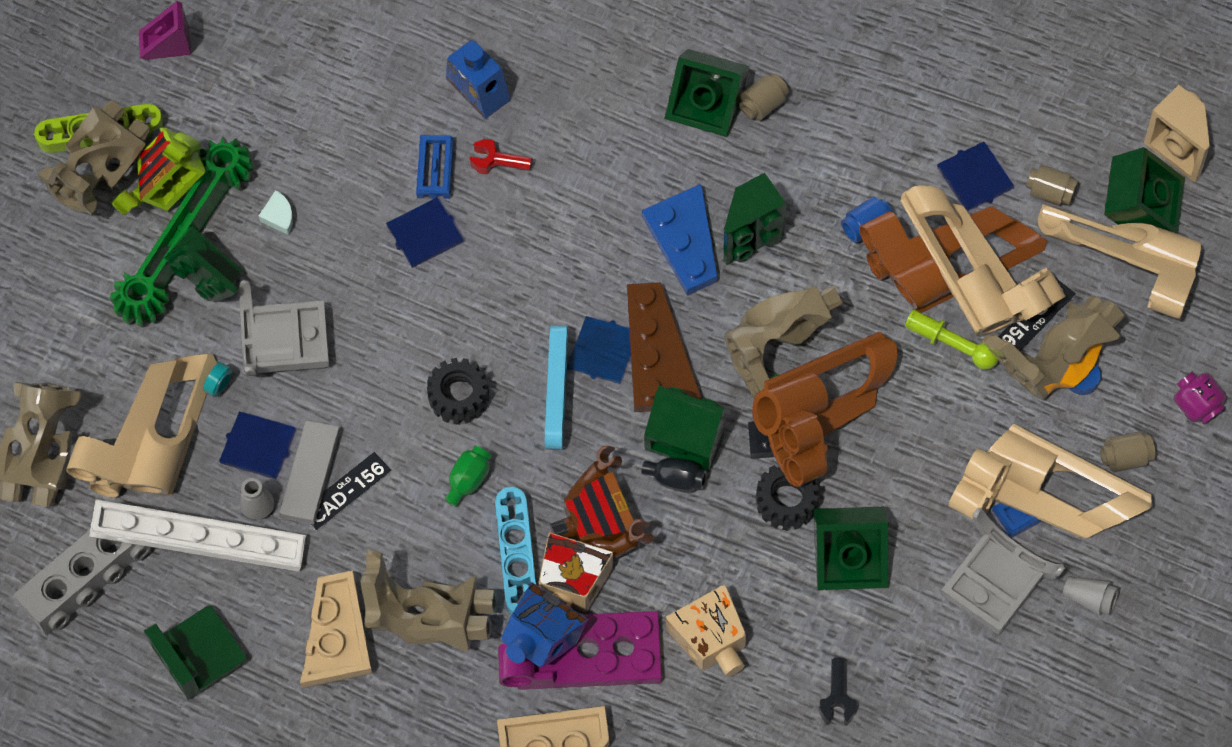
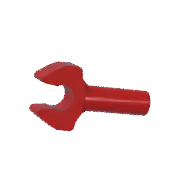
(495, 158)

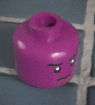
(1199, 397)

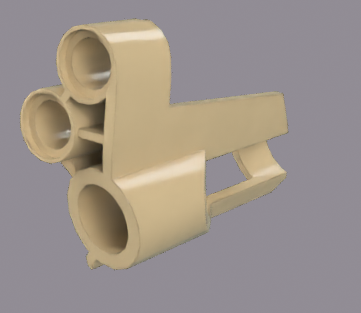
(1155, 250)
(988, 292)
(141, 456)
(1014, 476)

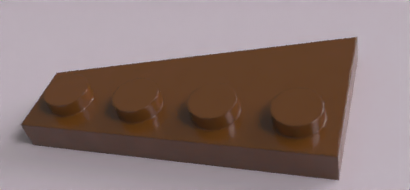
(655, 346)

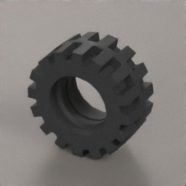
(453, 373)
(782, 515)

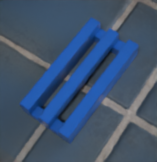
(433, 190)

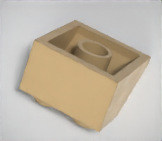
(1180, 132)

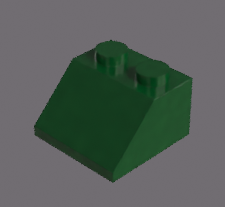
(706, 92)
(1144, 191)
(851, 548)

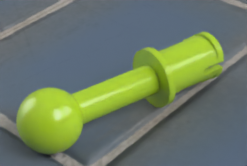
(936, 330)

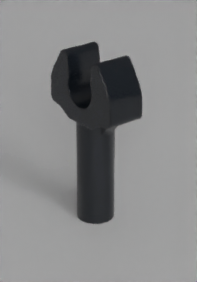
(837, 697)

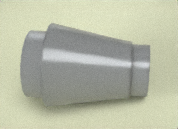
(255, 499)
(1092, 594)

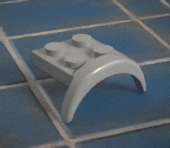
(282, 335)
(996, 576)

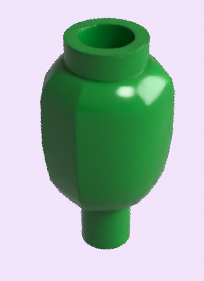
(468, 474)

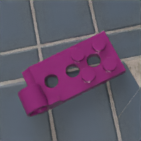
(605, 667)

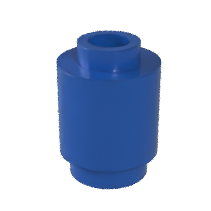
(861, 214)

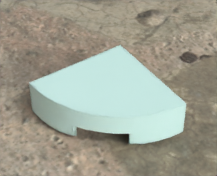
(277, 213)

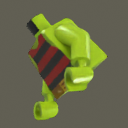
(164, 171)

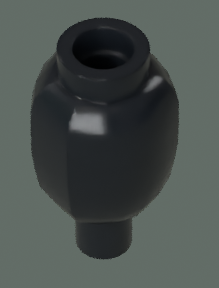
(676, 474)

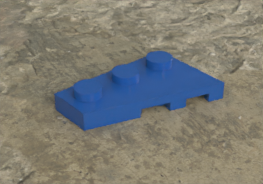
(684, 238)

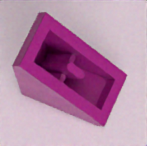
(166, 35)

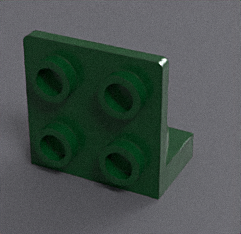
(204, 266)
(197, 651)

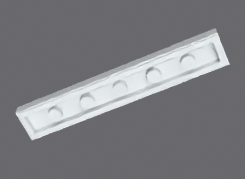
(197, 535)

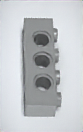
(63, 574)

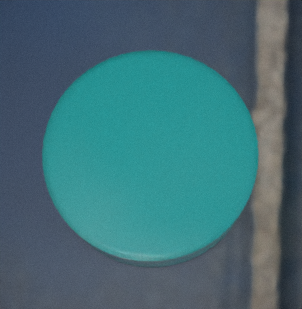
(217, 379)

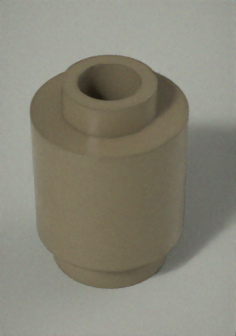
(763, 97)
(1051, 185)
(1127, 451)

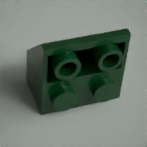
(753, 219)
(684, 427)

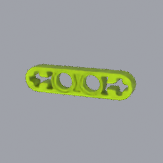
(72, 122)

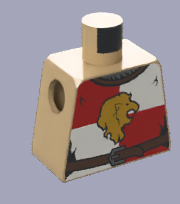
(574, 571)

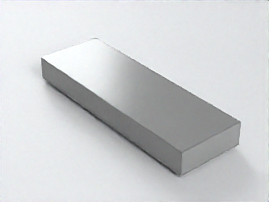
(309, 472)

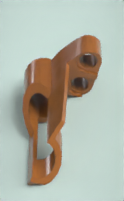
(912, 265)
(797, 410)

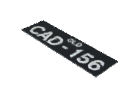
(1024, 331)
(350, 488)

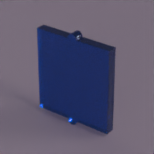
(975, 176)
(424, 232)
(601, 350)
(257, 445)

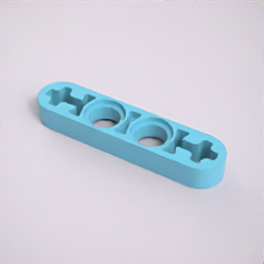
(556, 387)
(514, 552)

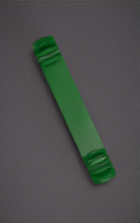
(194, 212)

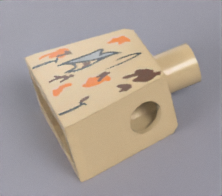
(710, 631)

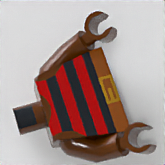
(599, 511)

